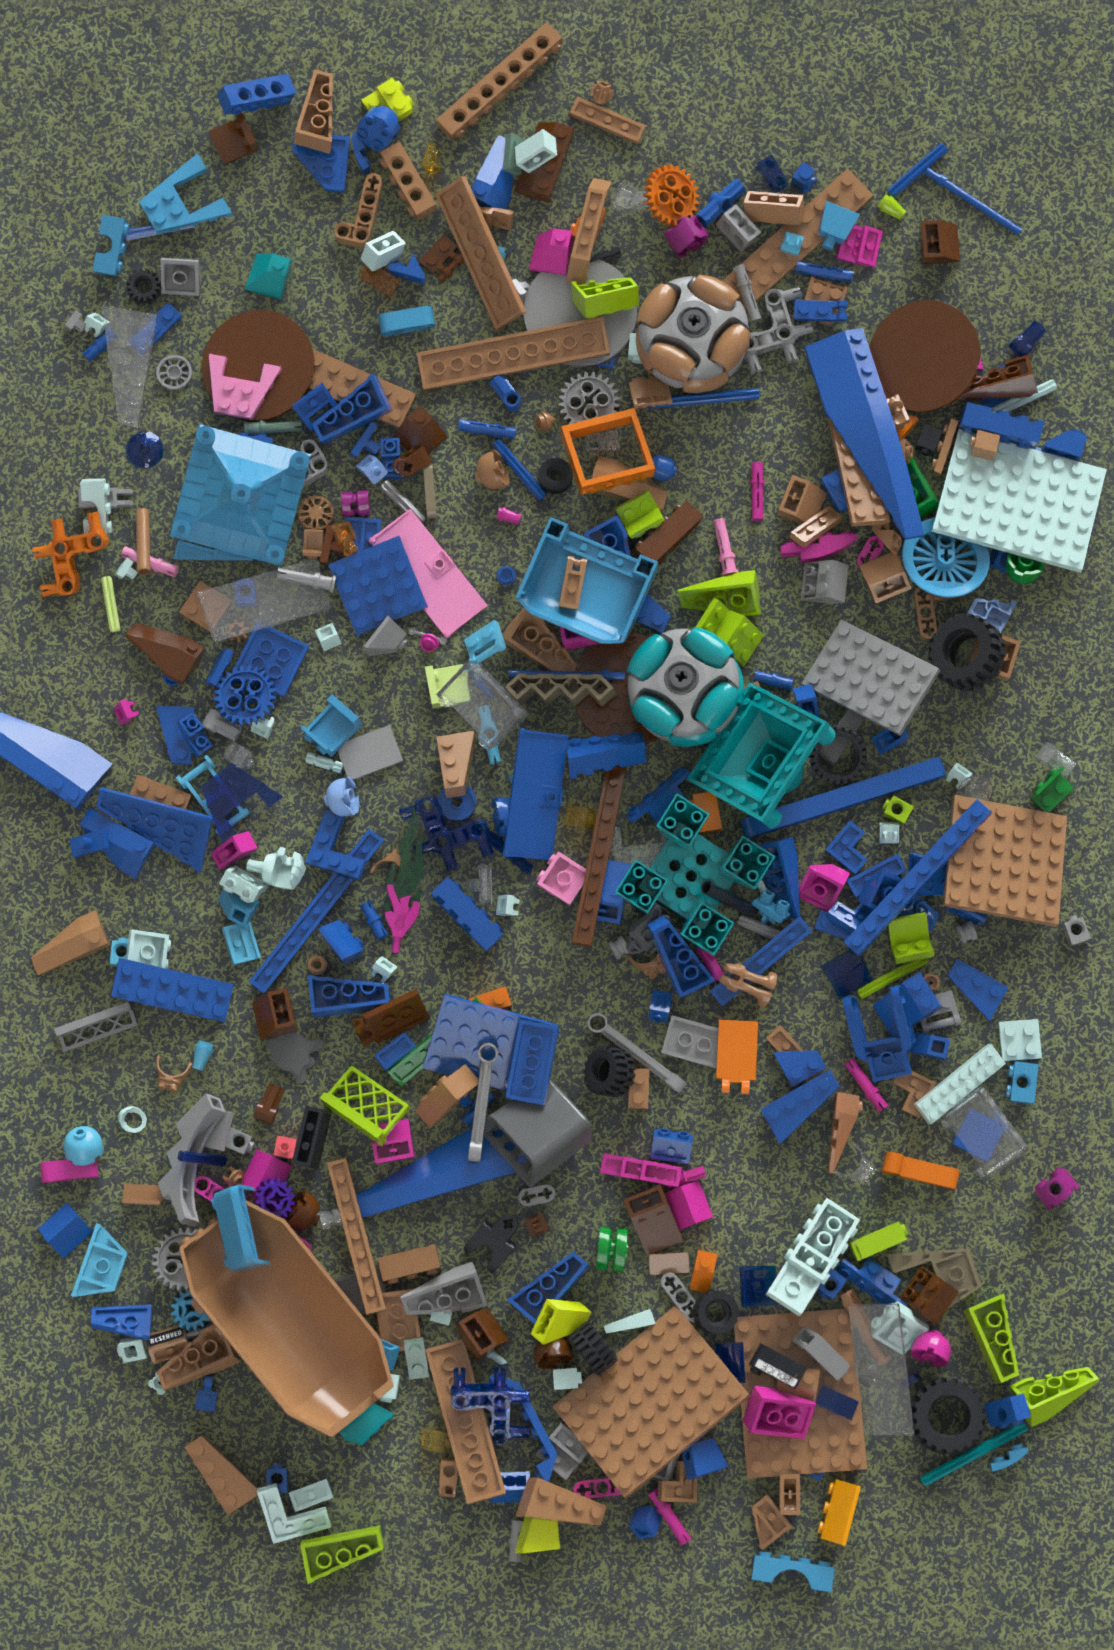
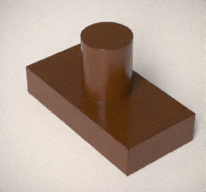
(329, 546)

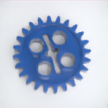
(227, 695)

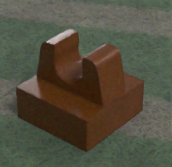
(536, 1225)

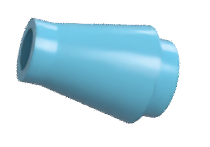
(202, 1053)

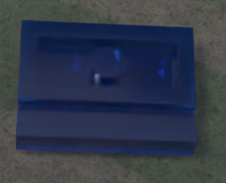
(733, 1357)

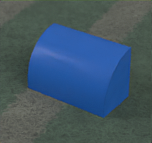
(514, 1486)

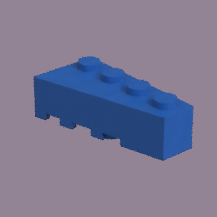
(1011, 429)
(604, 753)
(467, 915)
(345, 996)
(796, 1107)
(553, 1285)

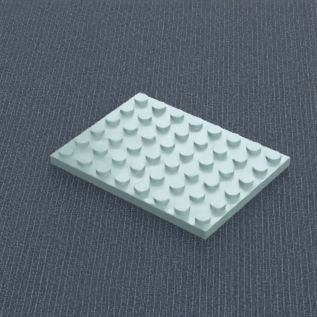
(1020, 502)

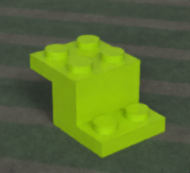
(733, 629)

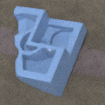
(993, 610)

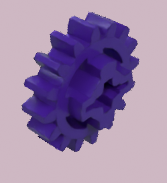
(274, 1190)

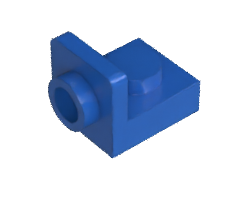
(660, 1006)

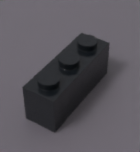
(311, 1137)

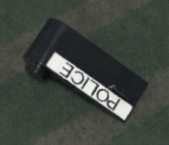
(777, 1366)

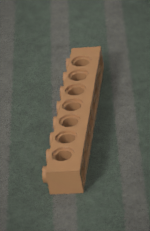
(544, 35)

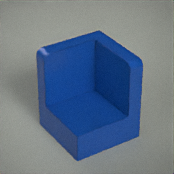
(645, 1522)

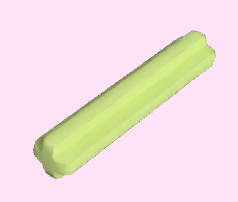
(110, 604)

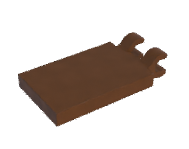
(391, 1018)

